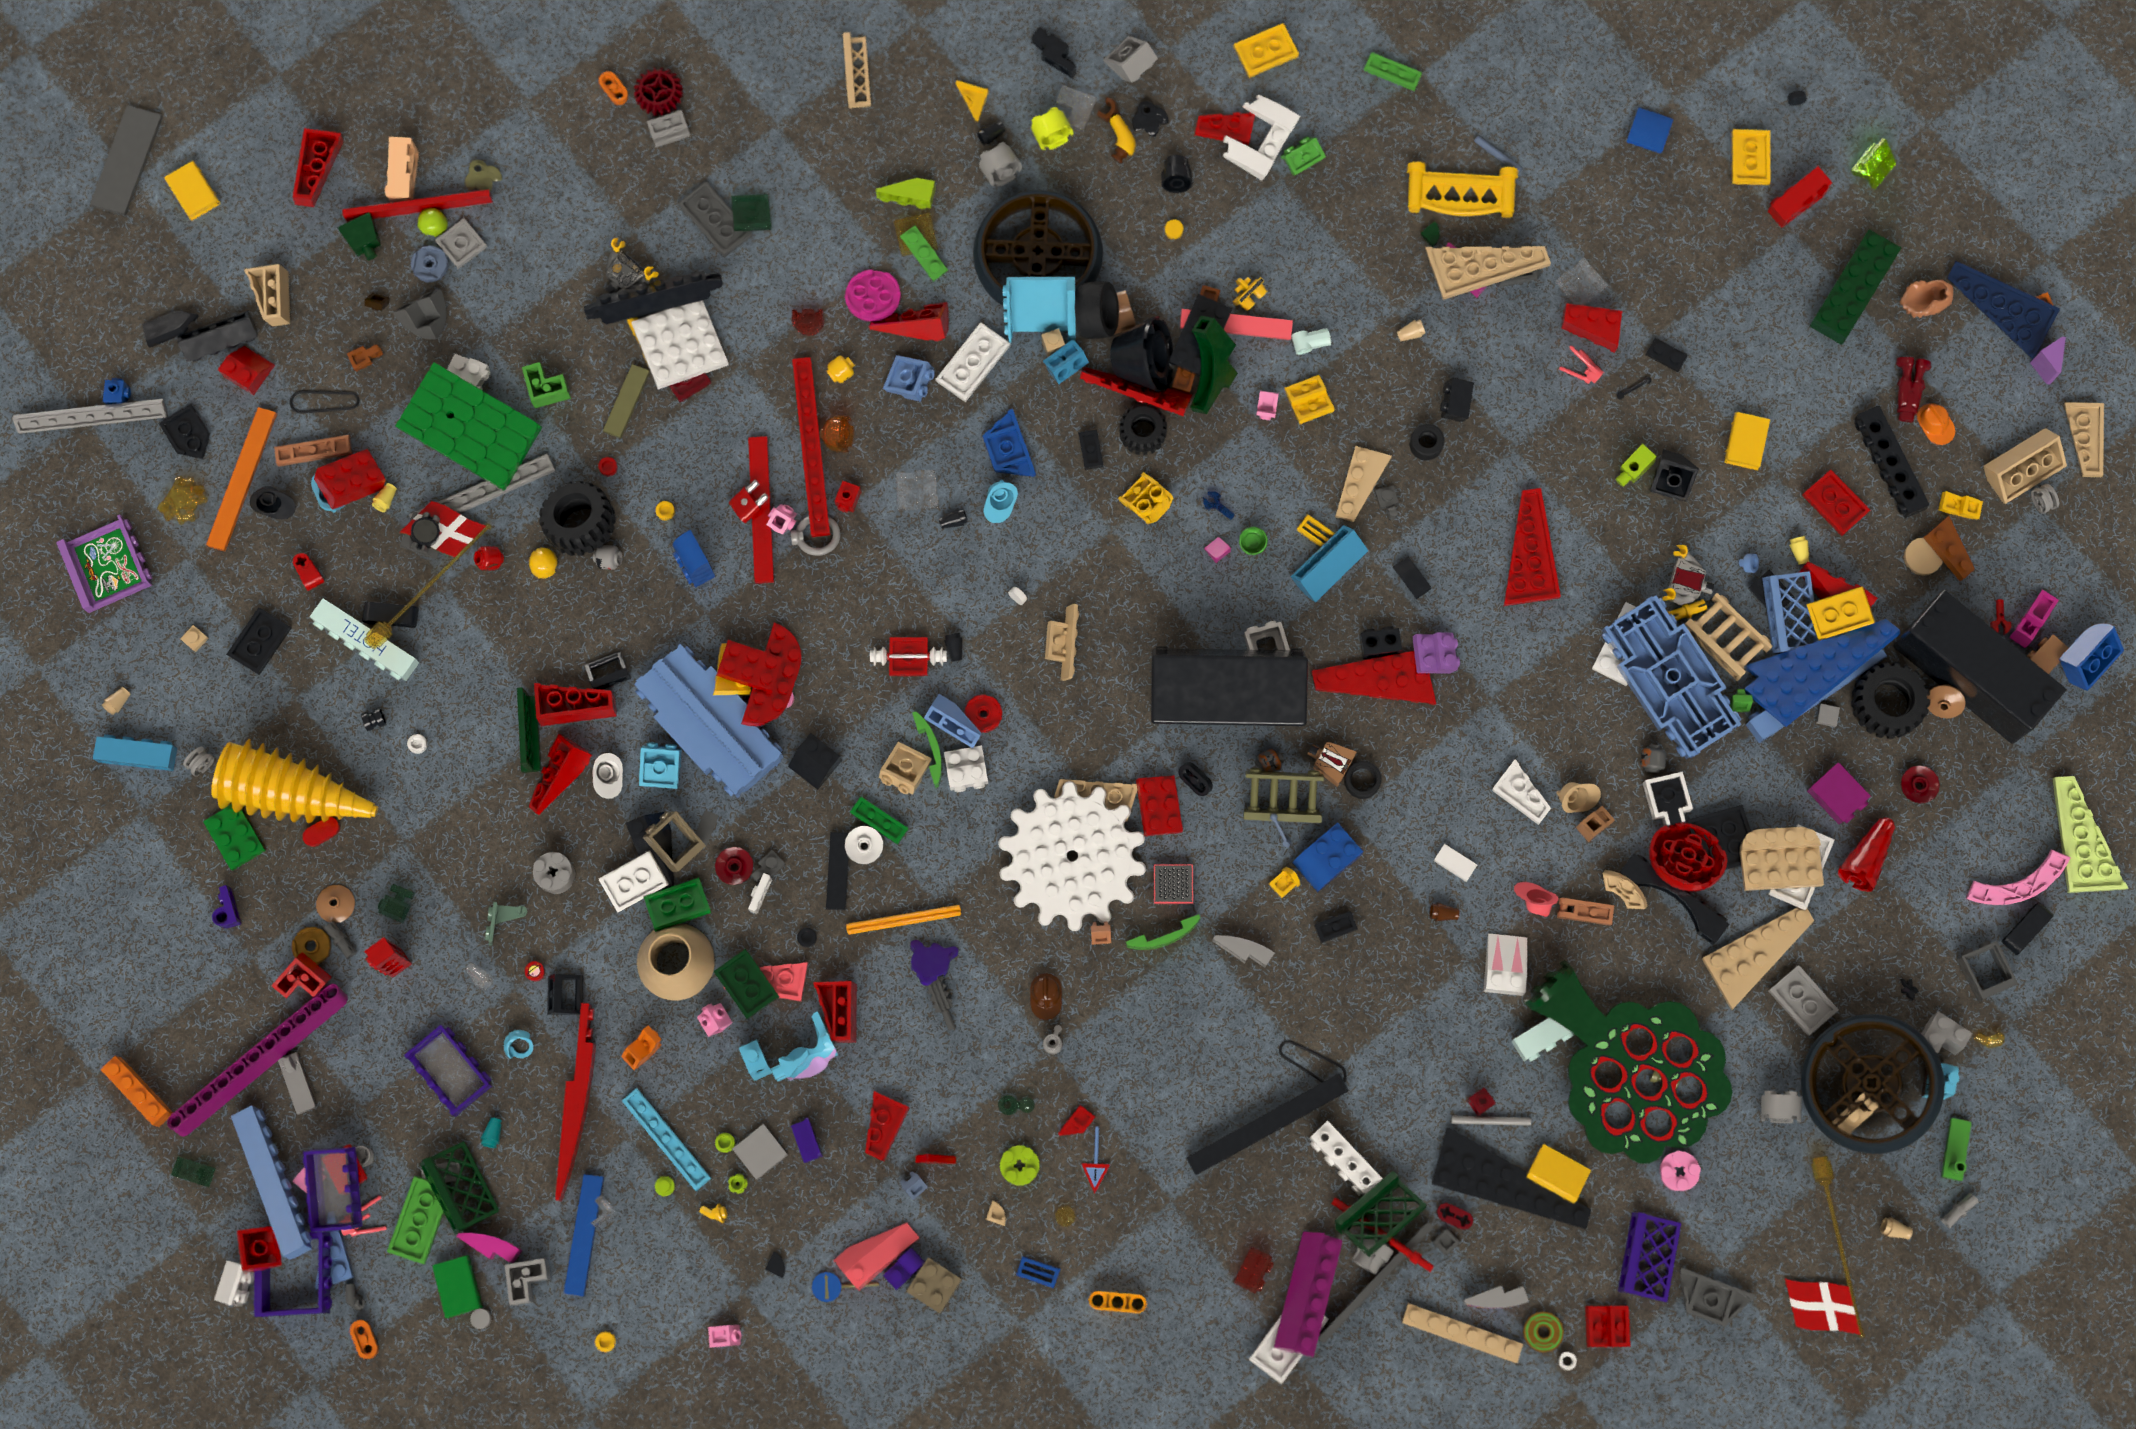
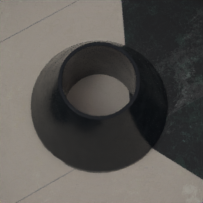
(1144, 354)

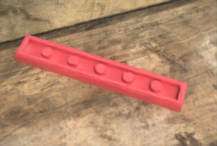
(1252, 326)

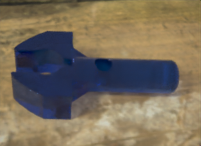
(1217, 505)

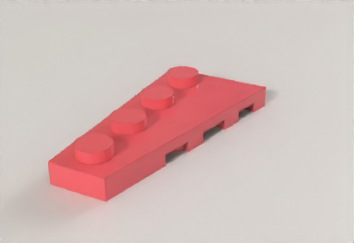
(787, 979)

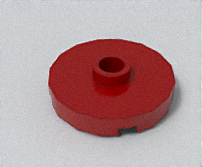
(990, 706)

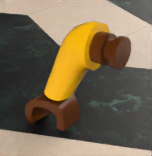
(1125, 139)

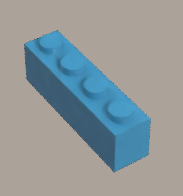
(135, 753)

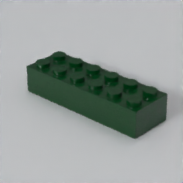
(1855, 287)

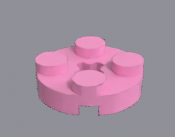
(1668, 1172)

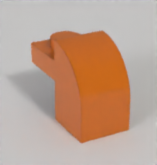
(642, 1048)

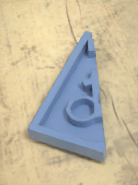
(341, 1267)

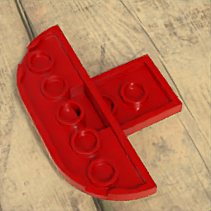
(767, 672)

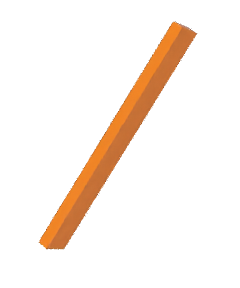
(241, 479)

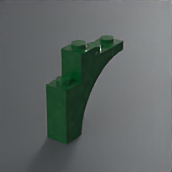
(1215, 369)

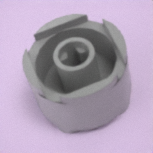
(999, 164)
(564, 876)
(1781, 1107)

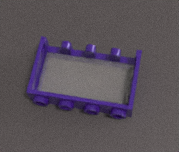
(449, 1069)
(332, 1189)

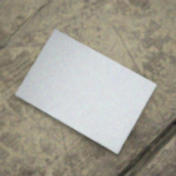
(633, 881)

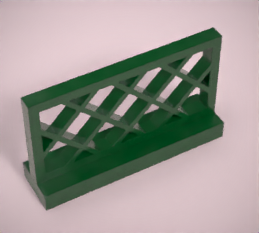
(528, 732)
(443, 1194)
(1366, 1205)

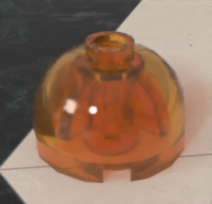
(835, 430)

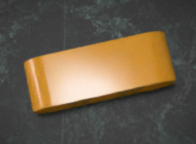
(1108, 1297)

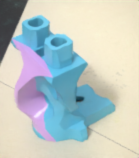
(807, 1061)

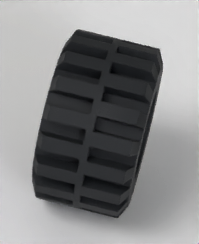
(1143, 414)

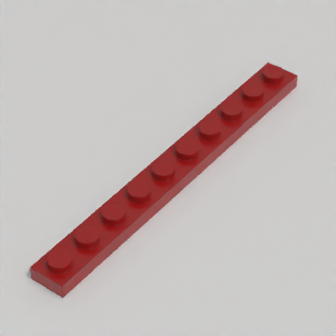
(811, 447)

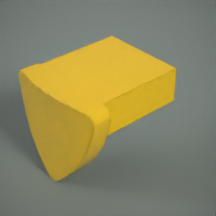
(1285, 882)

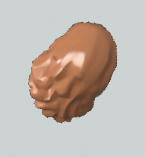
(1927, 298)

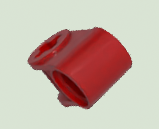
(309, 573)

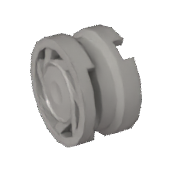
(2045, 498)
(198, 761)

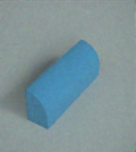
(1329, 563)

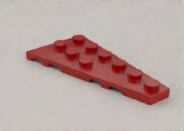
(1169, 400)
(1532, 563)

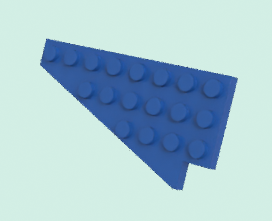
(1802, 676)

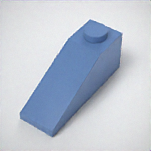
(952, 720)

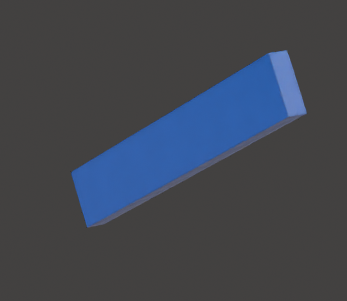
(583, 1235)

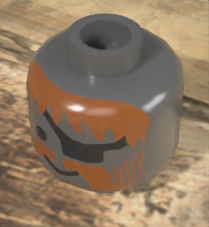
(1653, 759)
(1269, 761)

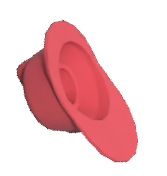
(1536, 898)

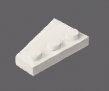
(1521, 793)

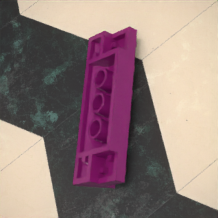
(1308, 1293)

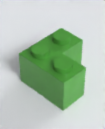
(543, 390)

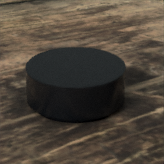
(1797, 98)
(807, 937)

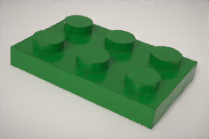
(234, 837)
(677, 904)

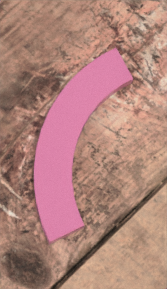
(2023, 889)

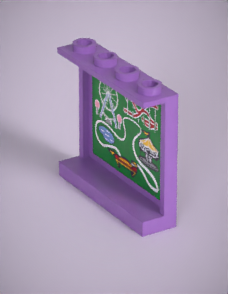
(105, 565)

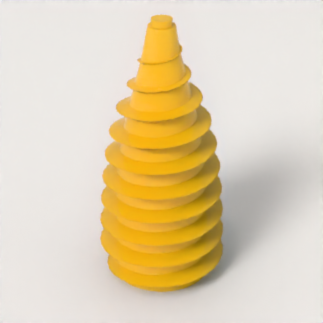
(280, 785)

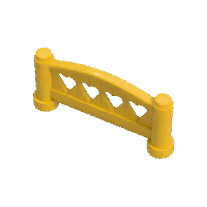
(1501, 186)

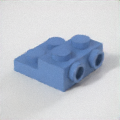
(909, 378)

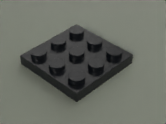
(1729, 827)

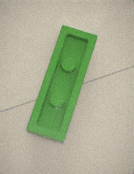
(1393, 71)
(924, 253)

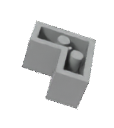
(1945, 1033)
(521, 1275)

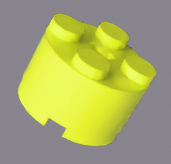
(1051, 129)

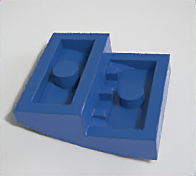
(1649, 130)

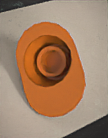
(1936, 423)

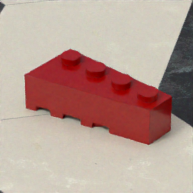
(315, 162)
(570, 704)

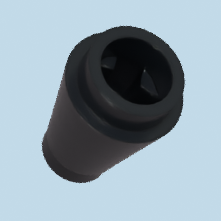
(990, 133)
(953, 519)
(954, 646)

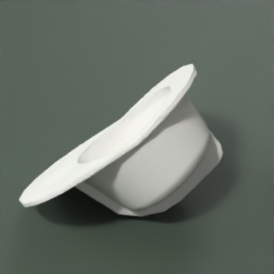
(607, 775)

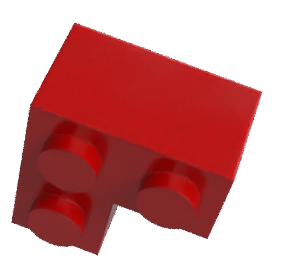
(304, 973)

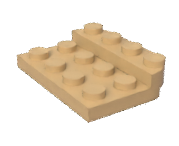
(1781, 859)

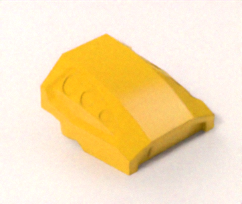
(1147, 499)

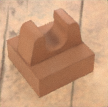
(1100, 934)

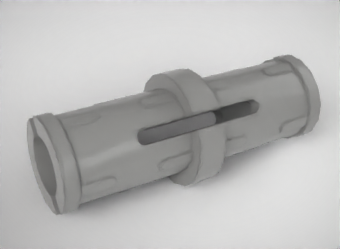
(1959, 1210)

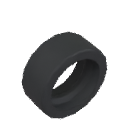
(1348, 779)

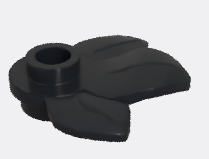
(1149, 121)

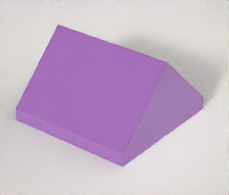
(2049, 361)

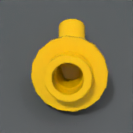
(718, 1213)

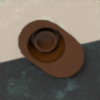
(1046, 996)

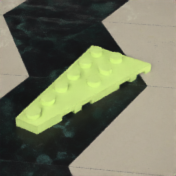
(2091, 861)

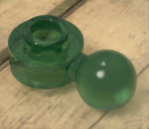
(1025, 1105)

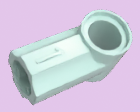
(1306, 341)

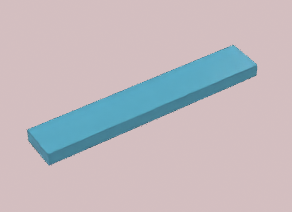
(666, 1139)

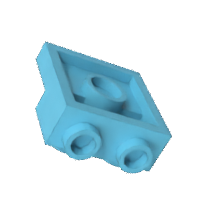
(660, 765)

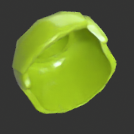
(432, 222)

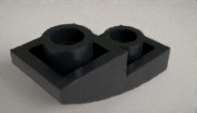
(1412, 577)

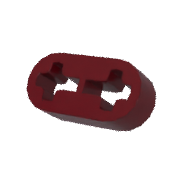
(1457, 1212)

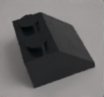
(814, 761)

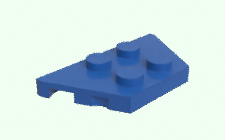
(1008, 447)

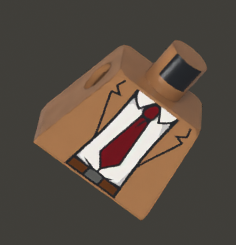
(1332, 761)

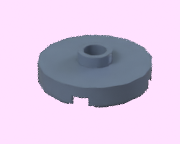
(428, 255)

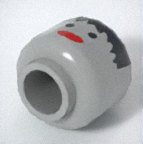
(607, 557)

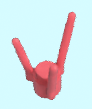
(1593, 372)
(354, 1232)

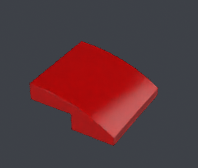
(1607, 1326)

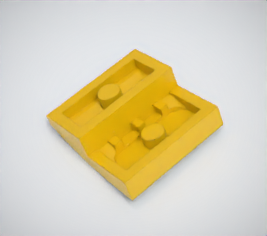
(1309, 399)

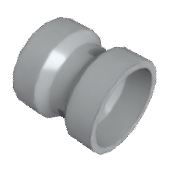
(363, 1152)

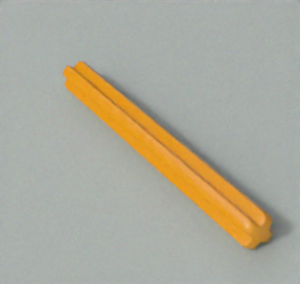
(903, 919)

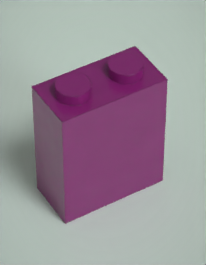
(1839, 794)

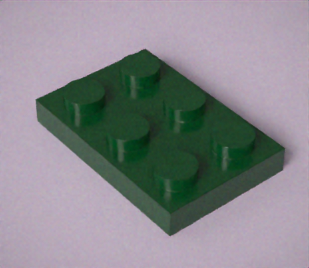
(746, 984)

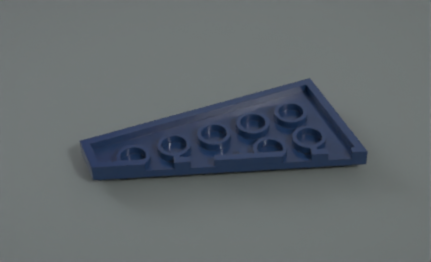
(2010, 309)

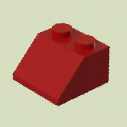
(246, 369)

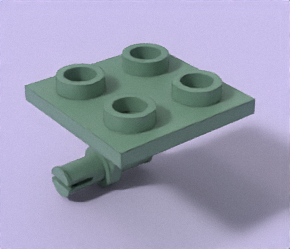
(500, 914)

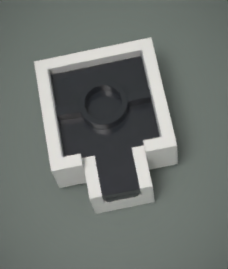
(1668, 798)

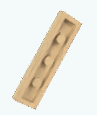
(850, 77)

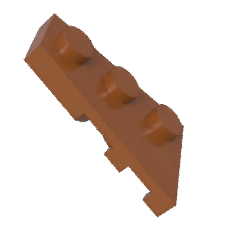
(1950, 549)

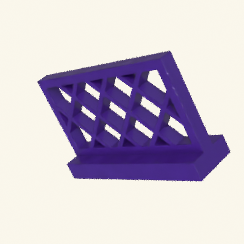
(1634, 1249)

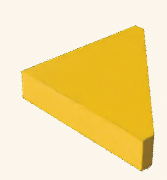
(974, 97)

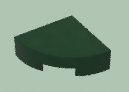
(1431, 234)

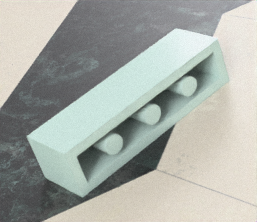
(1539, 1038)

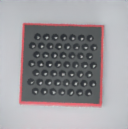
(1173, 884)

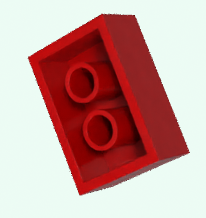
(349, 479)

